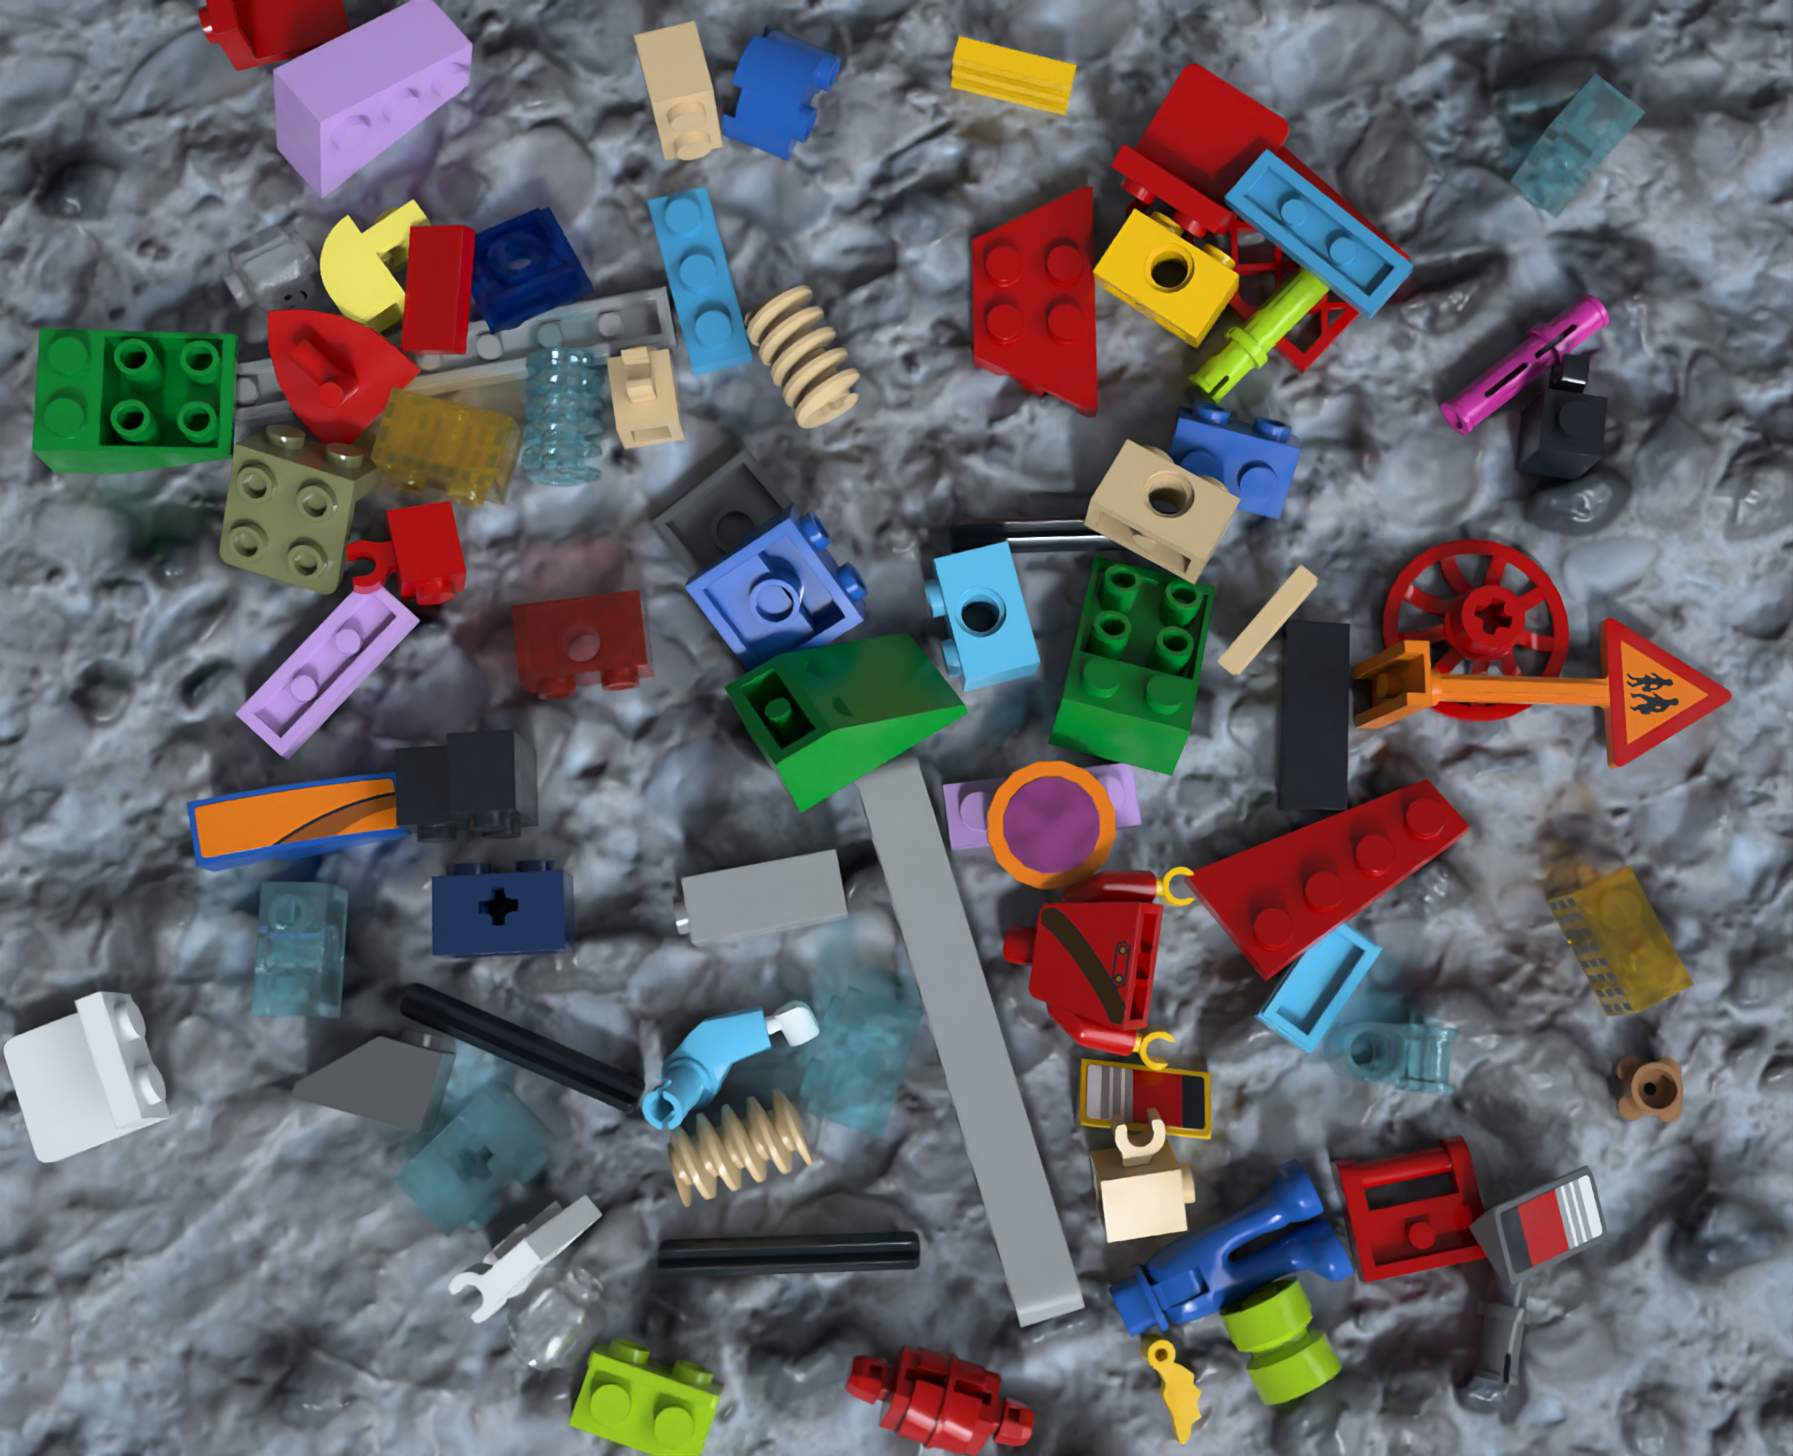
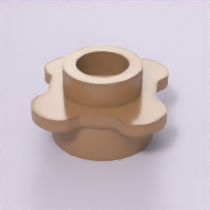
(1667, 1084)

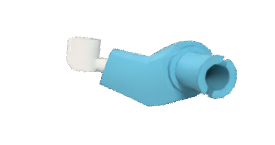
(702, 1061)

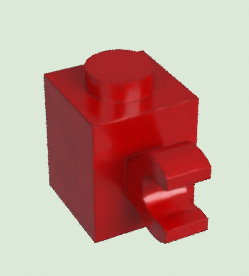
(420, 550)

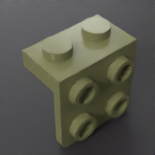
(294, 506)

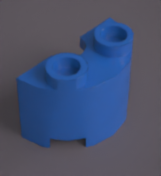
(775, 90)

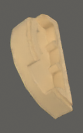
(1268, 621)

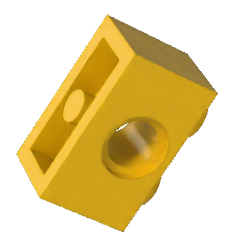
(1182, 310)

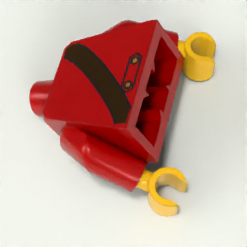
(1099, 958)

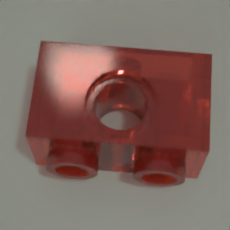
(550, 627)

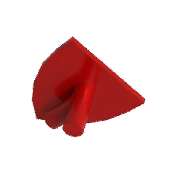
(334, 371)

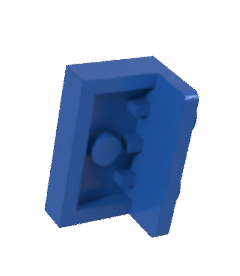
(1247, 458)

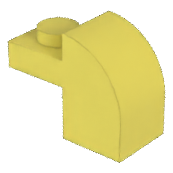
(361, 266)

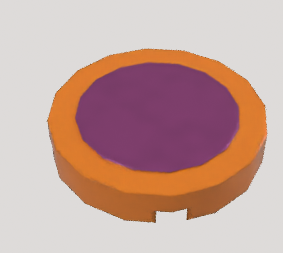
(1050, 824)

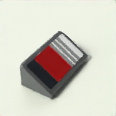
(1542, 1226)

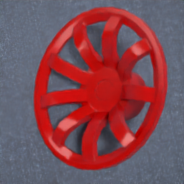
(1479, 621)

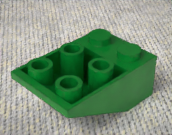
(133, 399)
(1134, 666)
(842, 710)

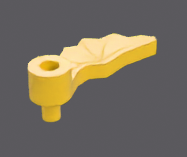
(1176, 1387)

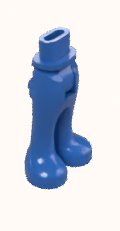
(1194, 1272)

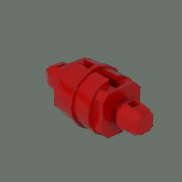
(939, 1400)

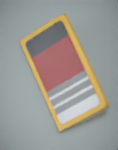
(1131, 1089)

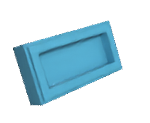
(1317, 987)

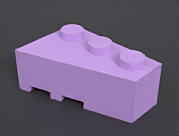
(367, 91)

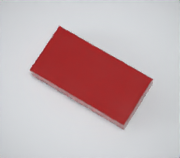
(438, 290)

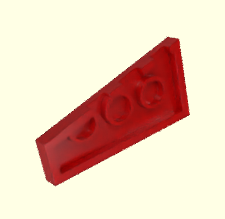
(1315, 879)

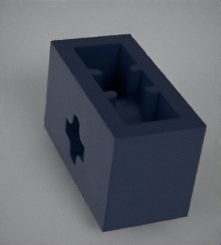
(464, 919)

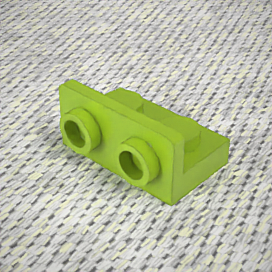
(645, 1401)

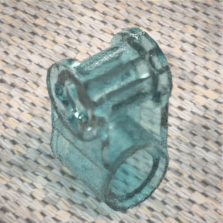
(1404, 1055)

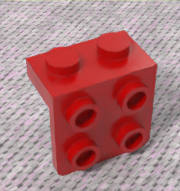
(271, 30)
(1199, 149)

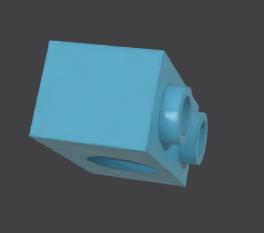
(986, 580)

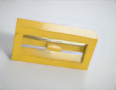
(1012, 75)

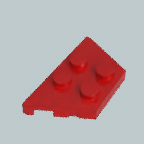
(1039, 301)

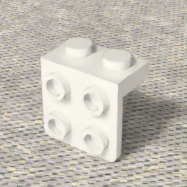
(86, 1077)

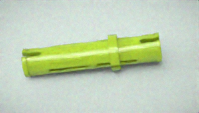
(1250, 343)

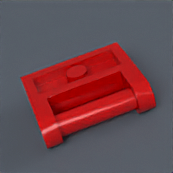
(1417, 1231)

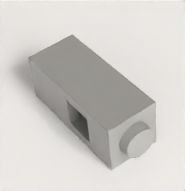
(761, 898)

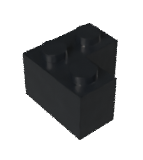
(470, 784)

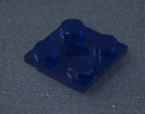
(547, 282)

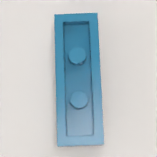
(1318, 234)
(700, 281)

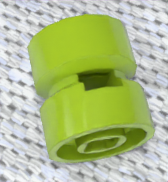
(1285, 1352)

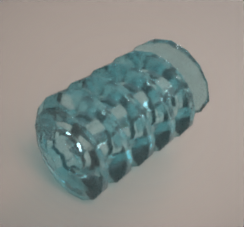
(559, 417)

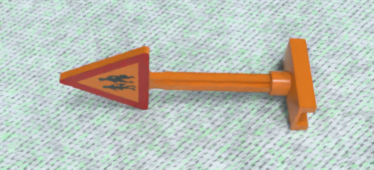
(1641, 690)

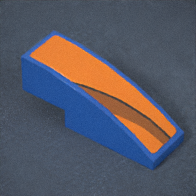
(293, 820)

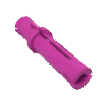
(1575, 323)

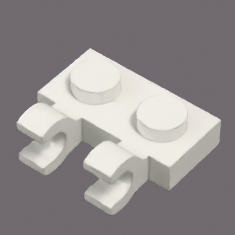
(524, 1253)

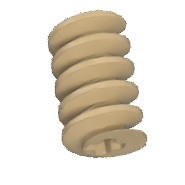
(799, 357)
(737, 1145)

